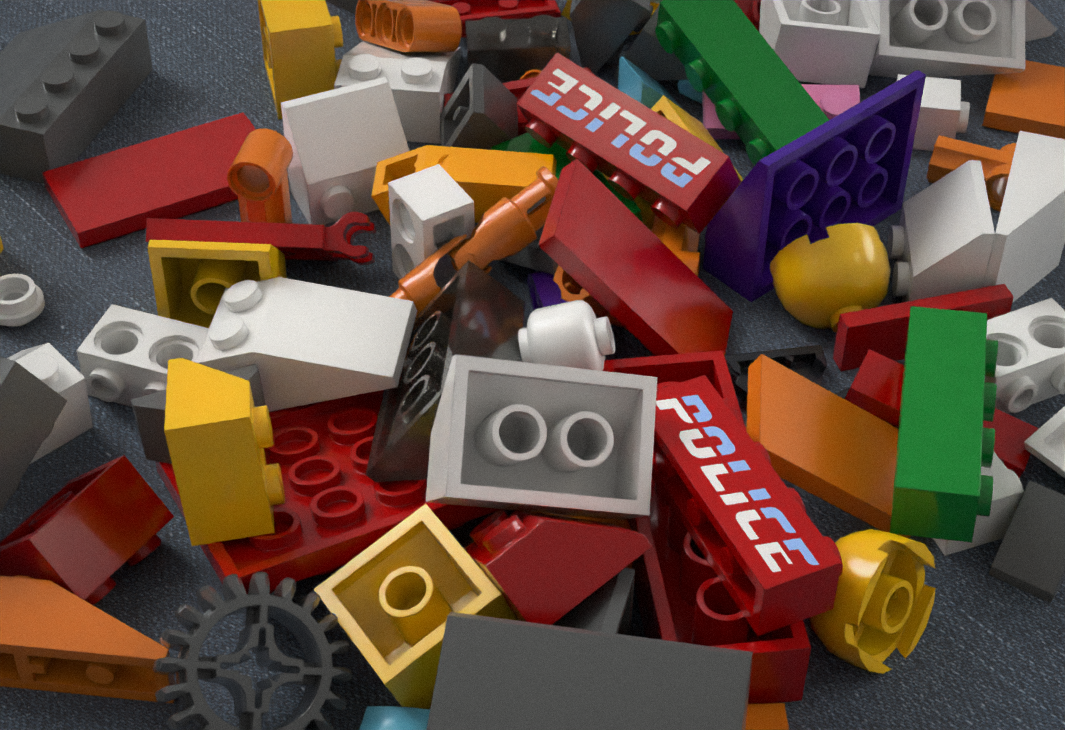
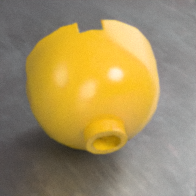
(832, 274)
(877, 599)

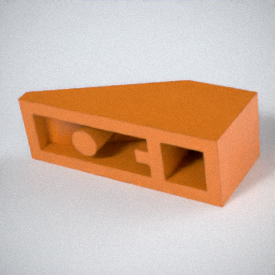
(71, 646)

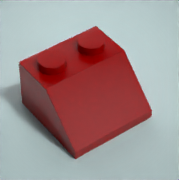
(88, 531)
(550, 561)

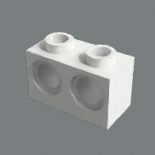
(425, 215)
(131, 351)
(1029, 355)

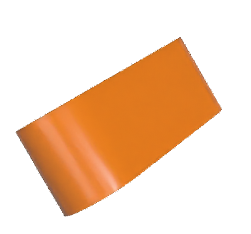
(409, 25)

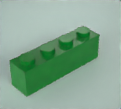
(738, 73)
(942, 427)

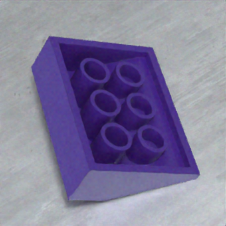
(828, 177)

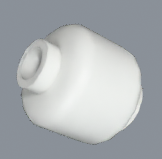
(567, 337)

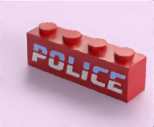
(628, 144)
(740, 509)

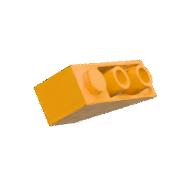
(479, 172)

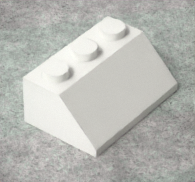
(543, 439)

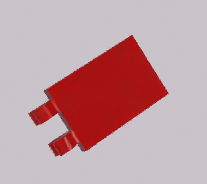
(294, 240)

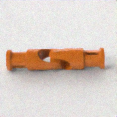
(500, 233)

